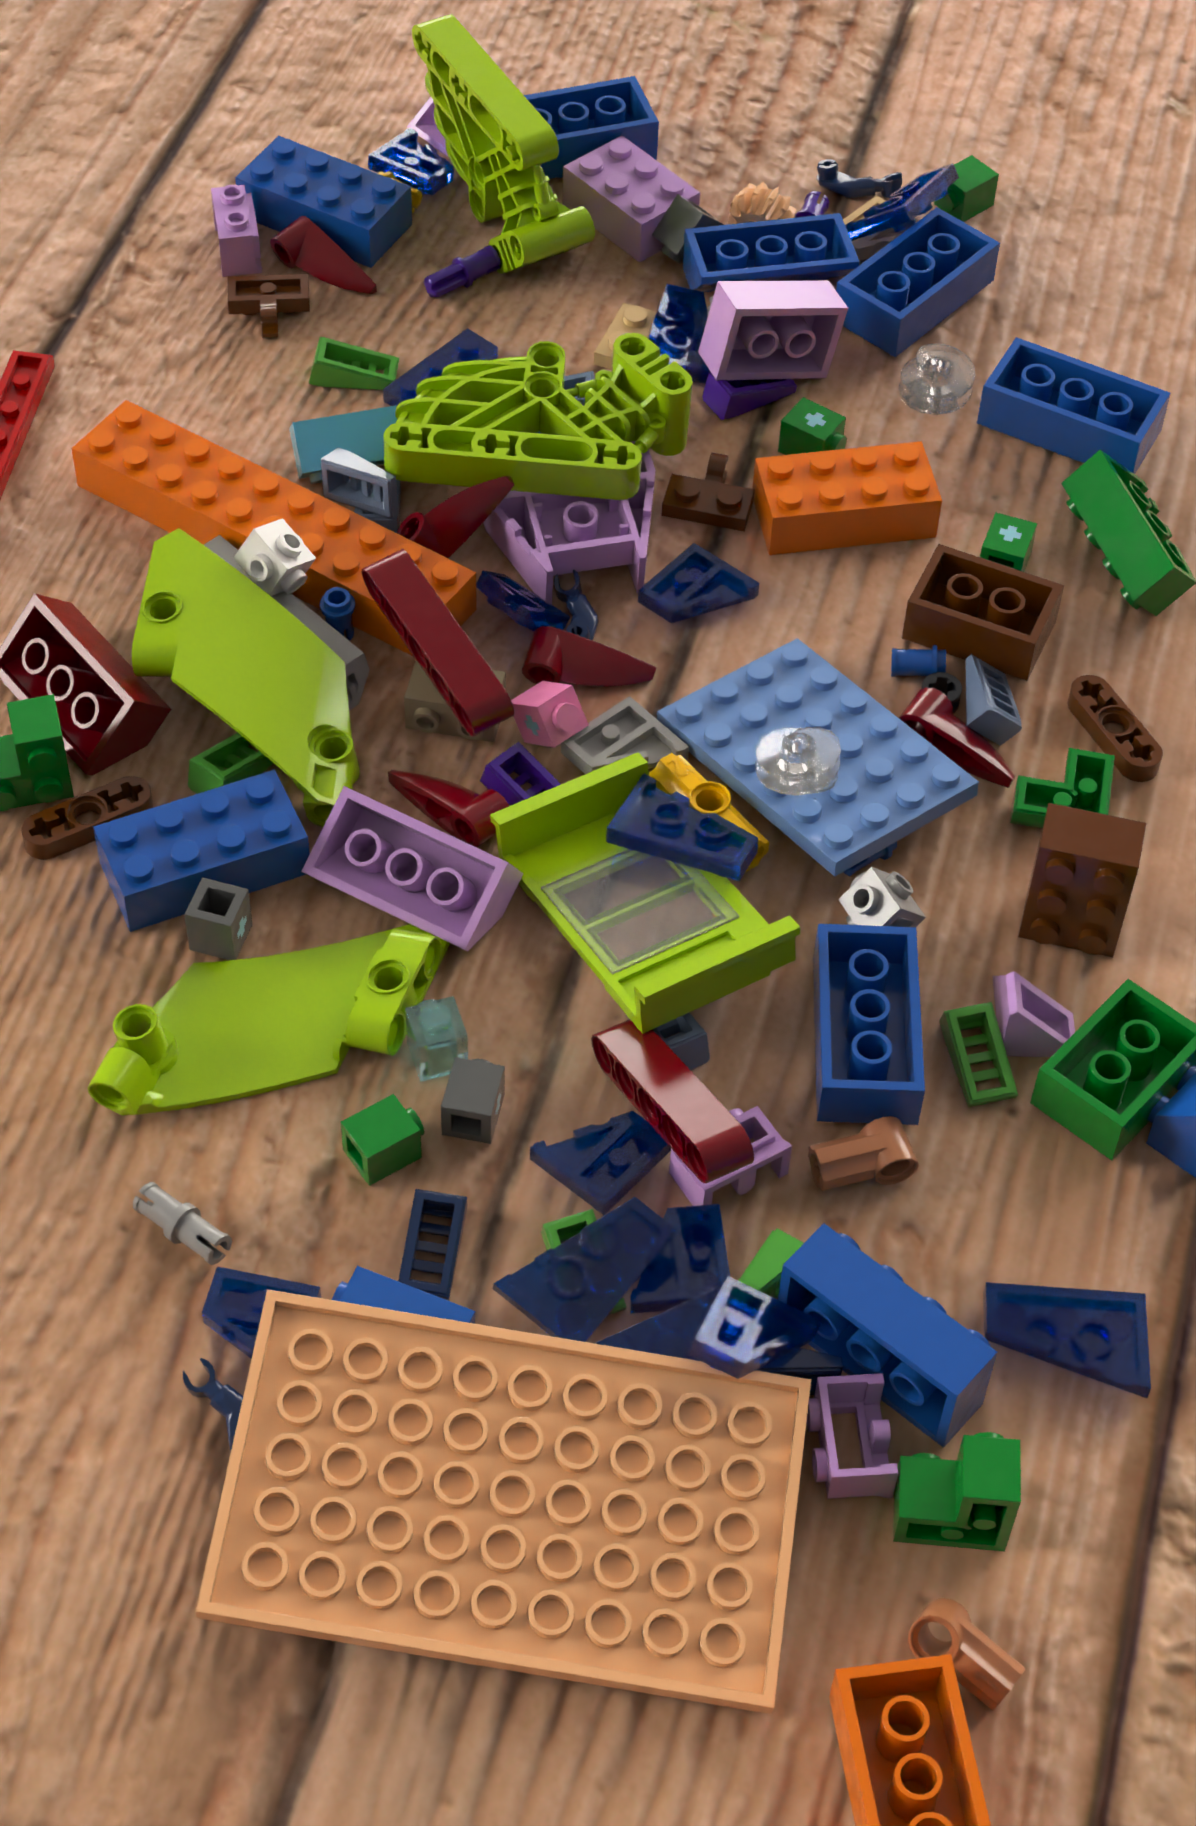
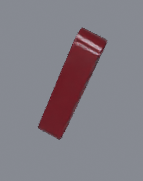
(438, 643)
(673, 1101)

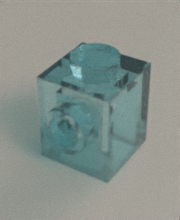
(435, 1037)

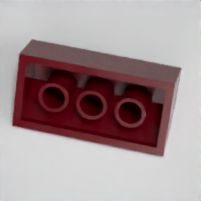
(97, 696)

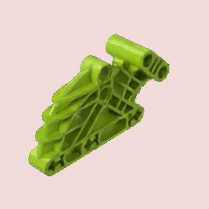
(497, 147)
(487, 413)

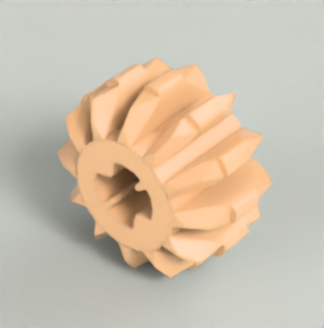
(760, 204)

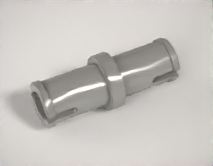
(182, 1223)

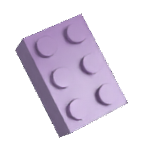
(624, 194)
(772, 330)

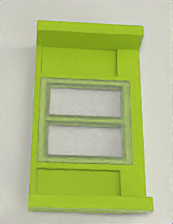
(645, 925)

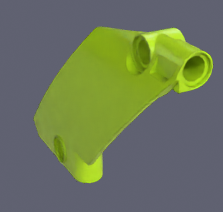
(248, 666)
(266, 1022)

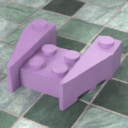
(576, 533)

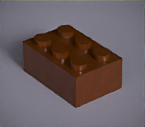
(982, 611)
(1082, 879)

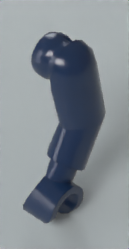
(852, 187)
(584, 618)
(223, 1398)

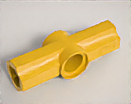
(678, 775)

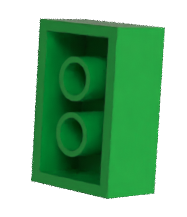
(1116, 1069)

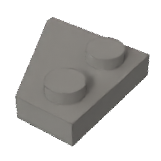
(620, 733)

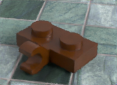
(268, 297)
(709, 499)

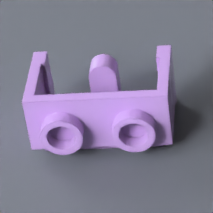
(236, 230)
(767, 1148)
(860, 1396)

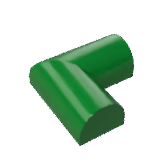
(1084, 787)

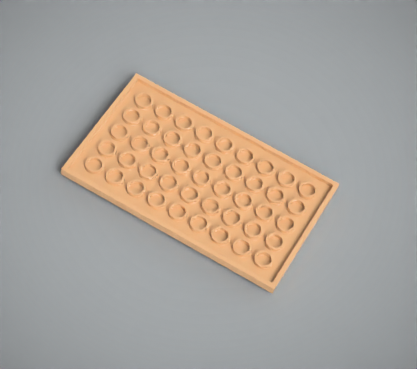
(510, 1502)

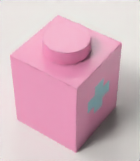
(548, 714)

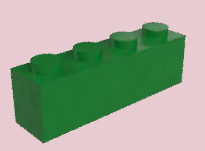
(1128, 533)

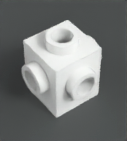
(275, 558)

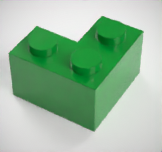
(33, 756)
(960, 1500)

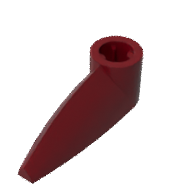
(316, 253)
(457, 517)
(570, 658)
(933, 720)
(451, 806)

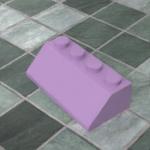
(411, 870)

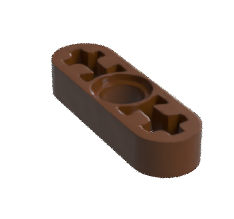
(1113, 709)
(79, 834)

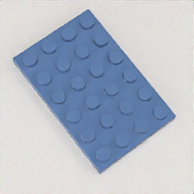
(887, 771)

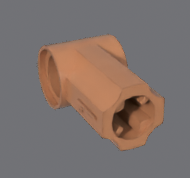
(876, 1152)
(977, 1660)

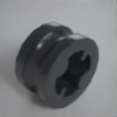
(946, 684)

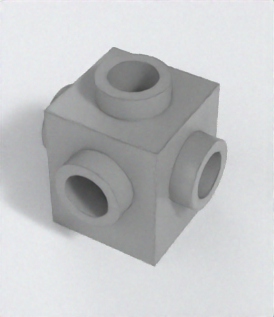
(881, 900)

